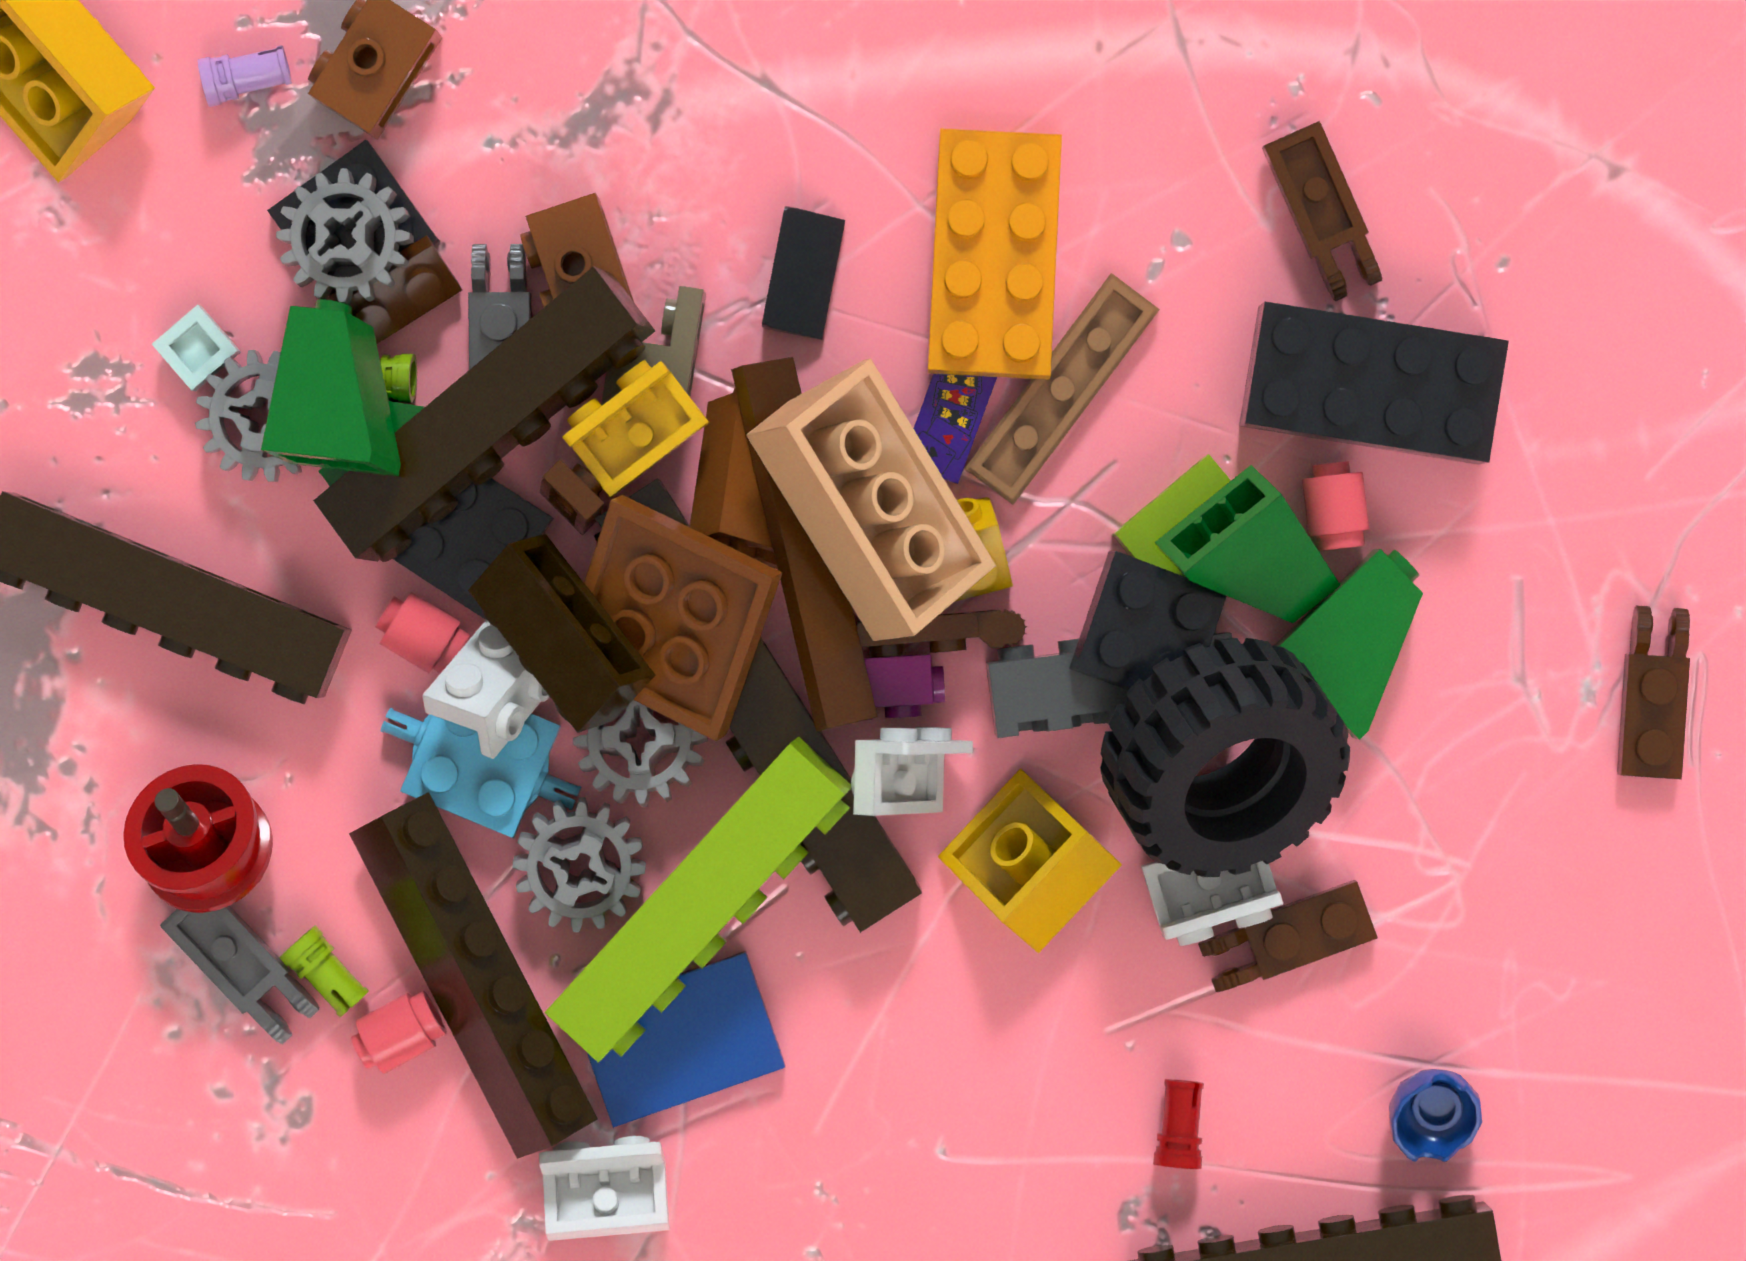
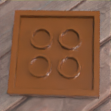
(685, 609)

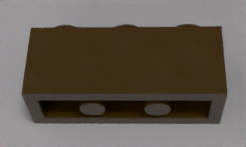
(561, 632)

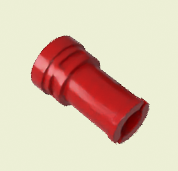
(1180, 1126)

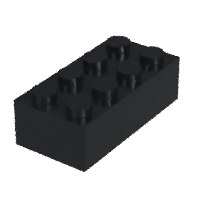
(1373, 383)

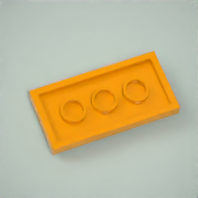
(995, 254)

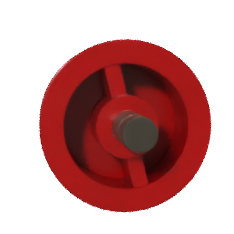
(198, 838)

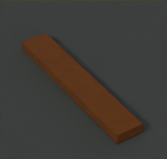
(815, 603)

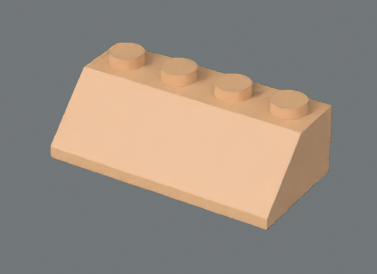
(872, 501)

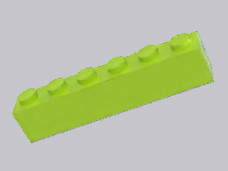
(699, 899)

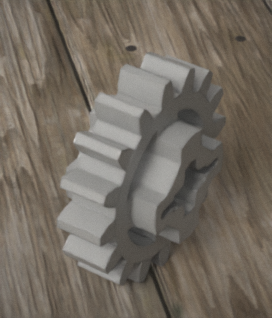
(365, 220)
(223, 406)
(642, 779)
(604, 877)

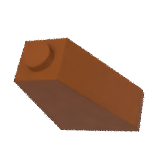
(726, 488)

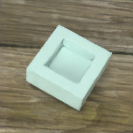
(196, 347)

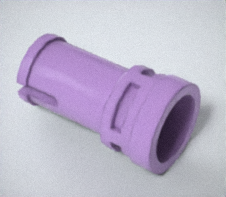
(228, 77)

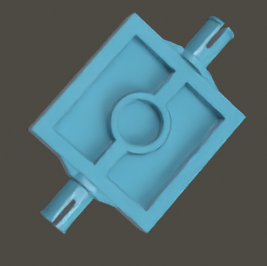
(474, 786)

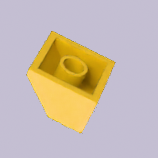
(1029, 861)

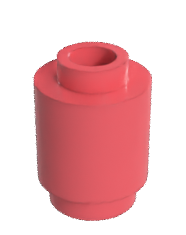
(1335, 506)
(421, 633)
(398, 1032)

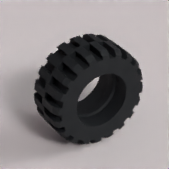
(1194, 713)

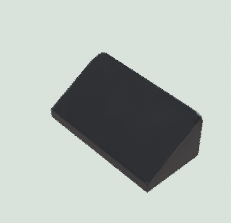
(803, 273)

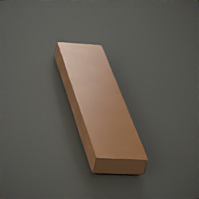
(1052, 406)

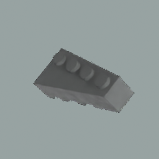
(1046, 694)

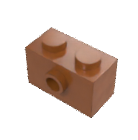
(373, 64)
(569, 243)

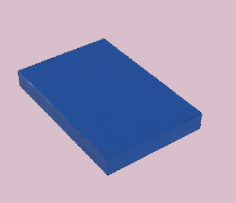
(697, 1046)

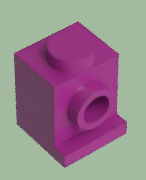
(905, 684)

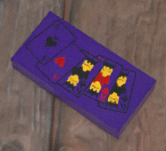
(951, 419)

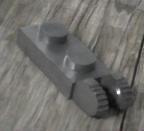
(496, 314)
(239, 965)

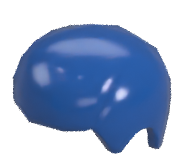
(1434, 1115)

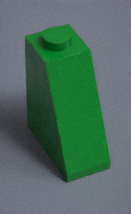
(331, 395)
(1251, 549)
(1358, 635)

